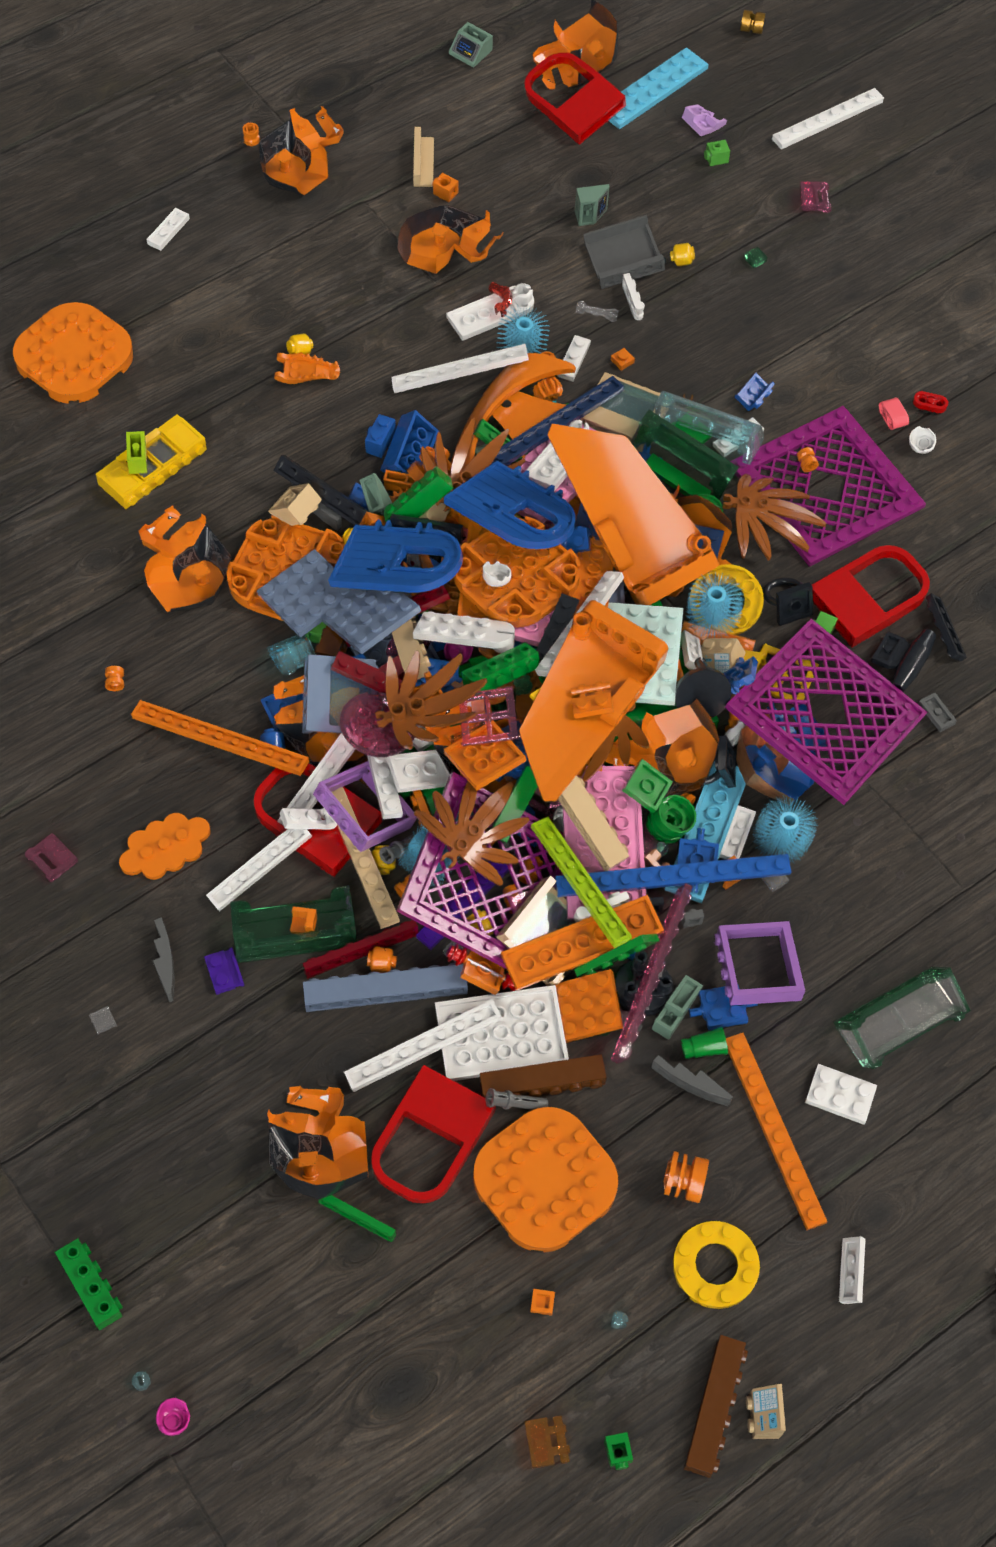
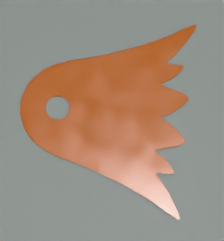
(524, 413)

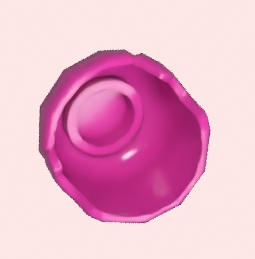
(452, 650)
(172, 1416)

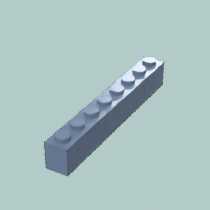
(384, 987)

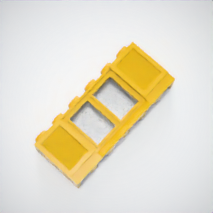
(167, 452)

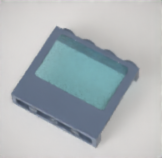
(327, 693)

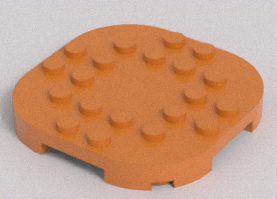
(73, 351)
(270, 550)
(535, 582)
(545, 1179)

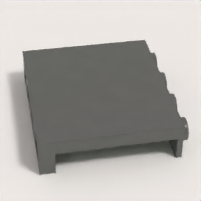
(623, 250)

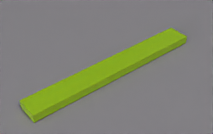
(581, 882)

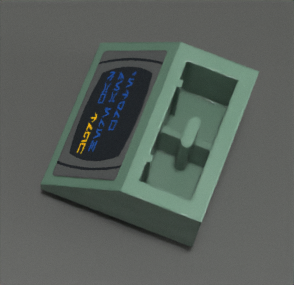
(471, 44)
(591, 203)

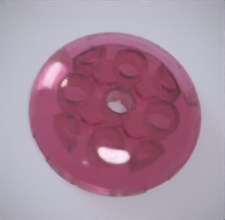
(361, 728)

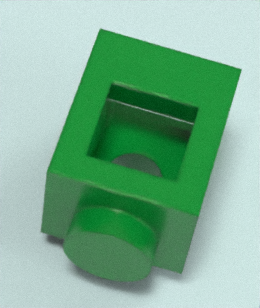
(621, 1443)

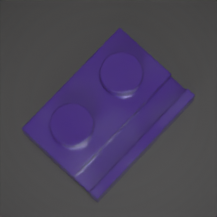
(224, 971)

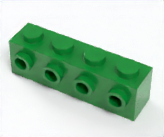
(421, 495)
(503, 667)
(88, 1283)

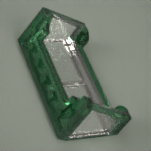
(902, 1015)

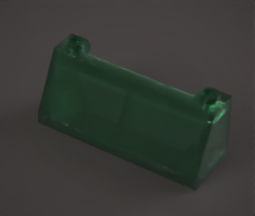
(688, 449)
(267, 934)

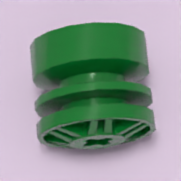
(672, 819)

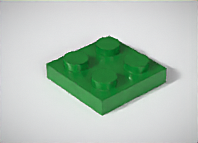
(647, 786)

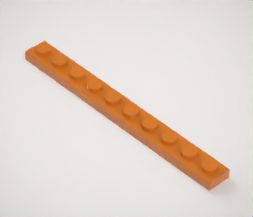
(220, 737)
(775, 1132)

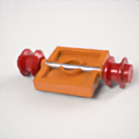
(480, 970)

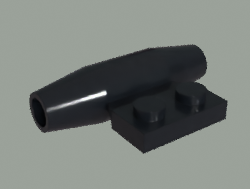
(905, 657)

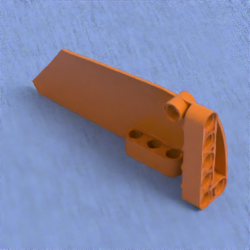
(632, 513)
(595, 650)

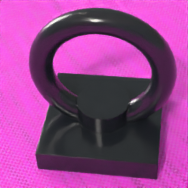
(790, 603)
(724, 763)

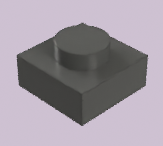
(692, 918)

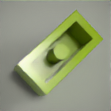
(136, 452)

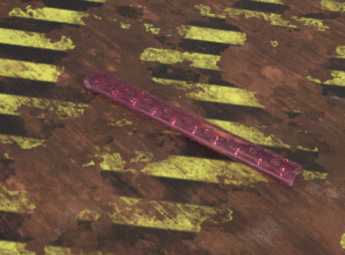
(650, 978)

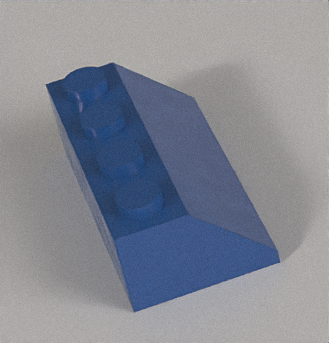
(410, 435)

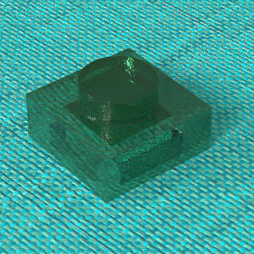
(755, 257)

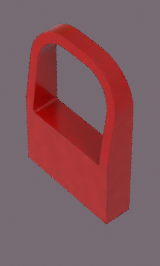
(585, 109)
(856, 610)
(325, 846)
(445, 1110)

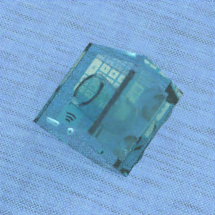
(290, 653)

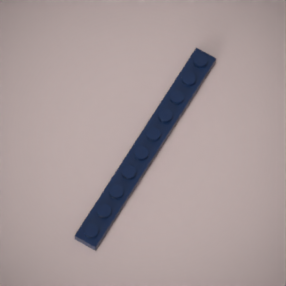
(573, 411)

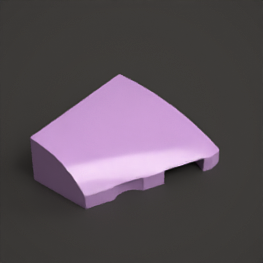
(702, 120)

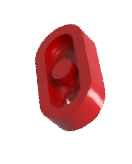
(930, 402)

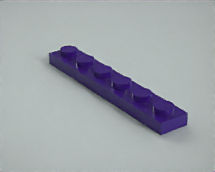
(431, 938)

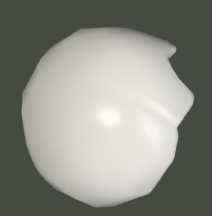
(922, 440)
(496, 574)

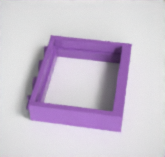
(344, 820)
(760, 995)

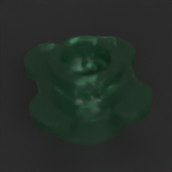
(523, 685)

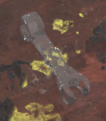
(607, 313)

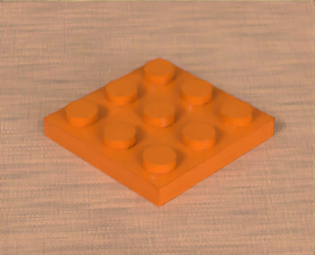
(485, 761)
(589, 1005)

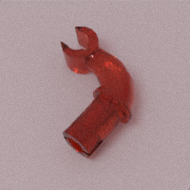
(505, 294)

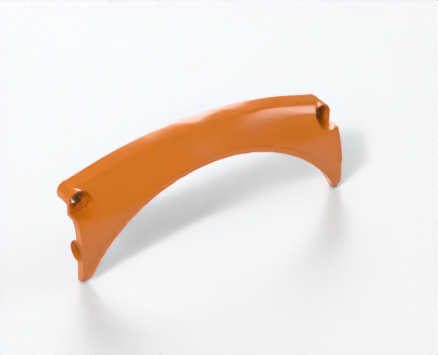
(509, 381)

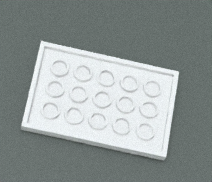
(525, 1035)

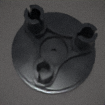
(706, 685)
(629, 979)

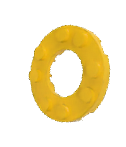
(750, 587)
(697, 1288)

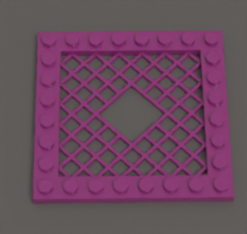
(841, 419)
(815, 637)
(412, 901)

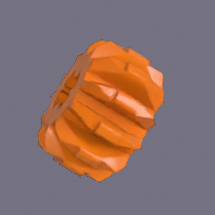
(548, 389)

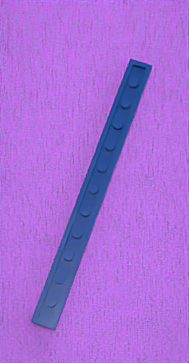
(683, 873)

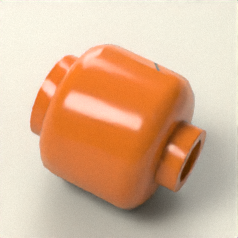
(381, 959)

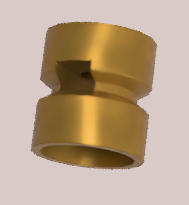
(752, 21)

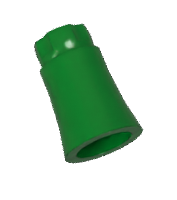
(705, 1044)

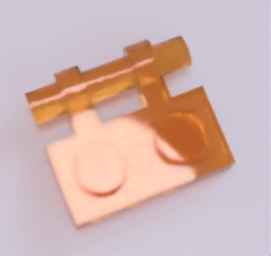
(540, 1445)

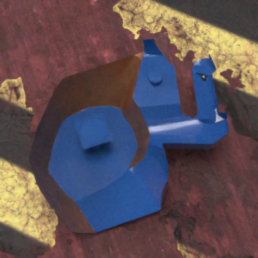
(767, 768)

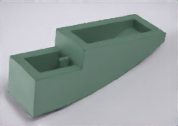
(375, 494)
(677, 1007)

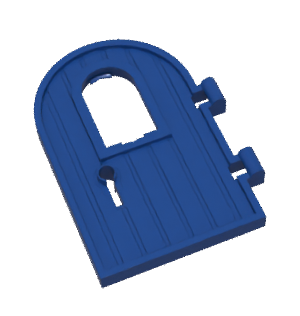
(500, 493)
(375, 556)

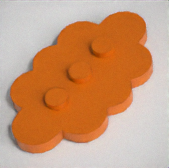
(164, 846)

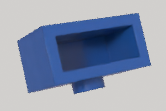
(380, 435)

